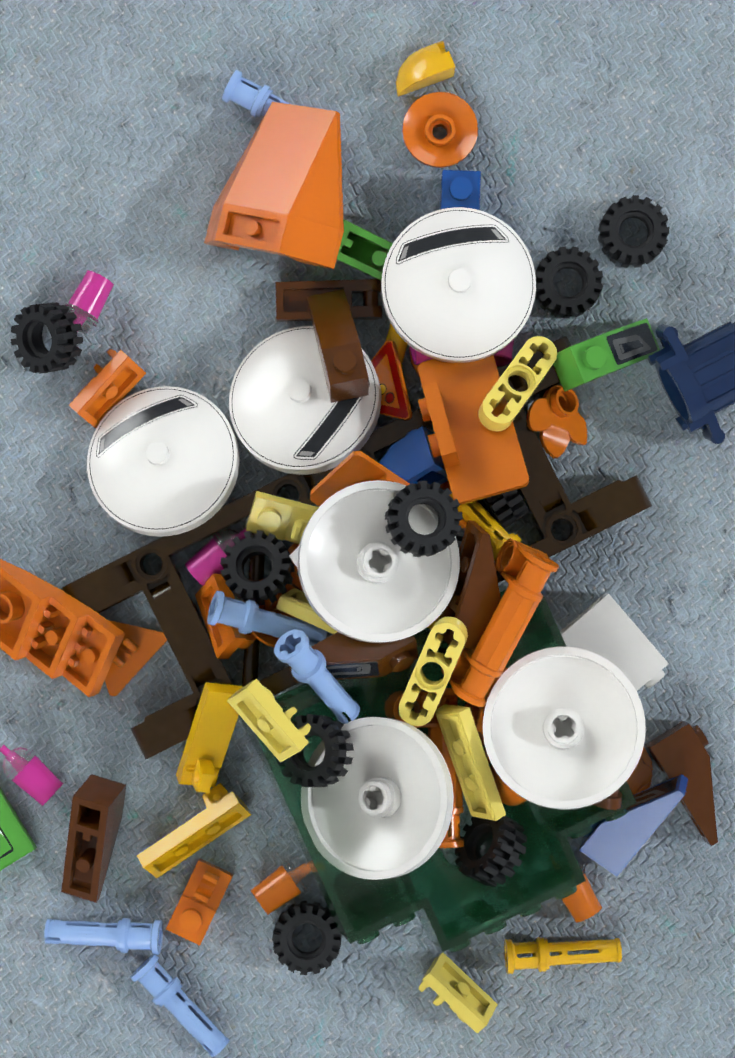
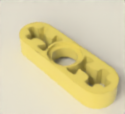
(517, 399)
(453, 651)

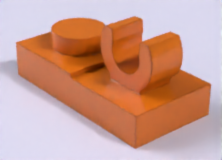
(107, 387)
(223, 637)
(199, 901)

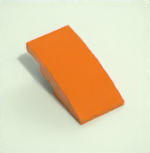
(55, 630)

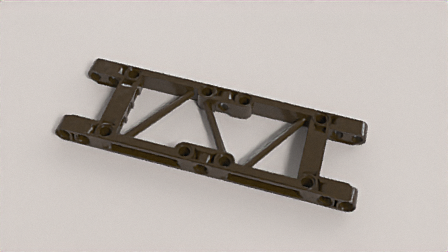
(179, 614)

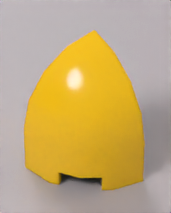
(425, 68)

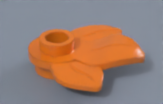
(557, 420)

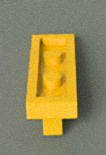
(208, 738)
(221, 814)

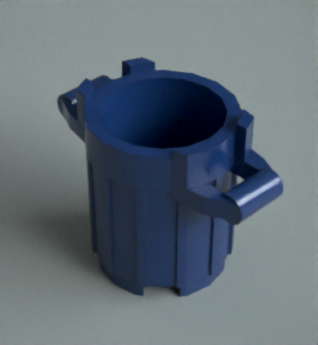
(698, 377)

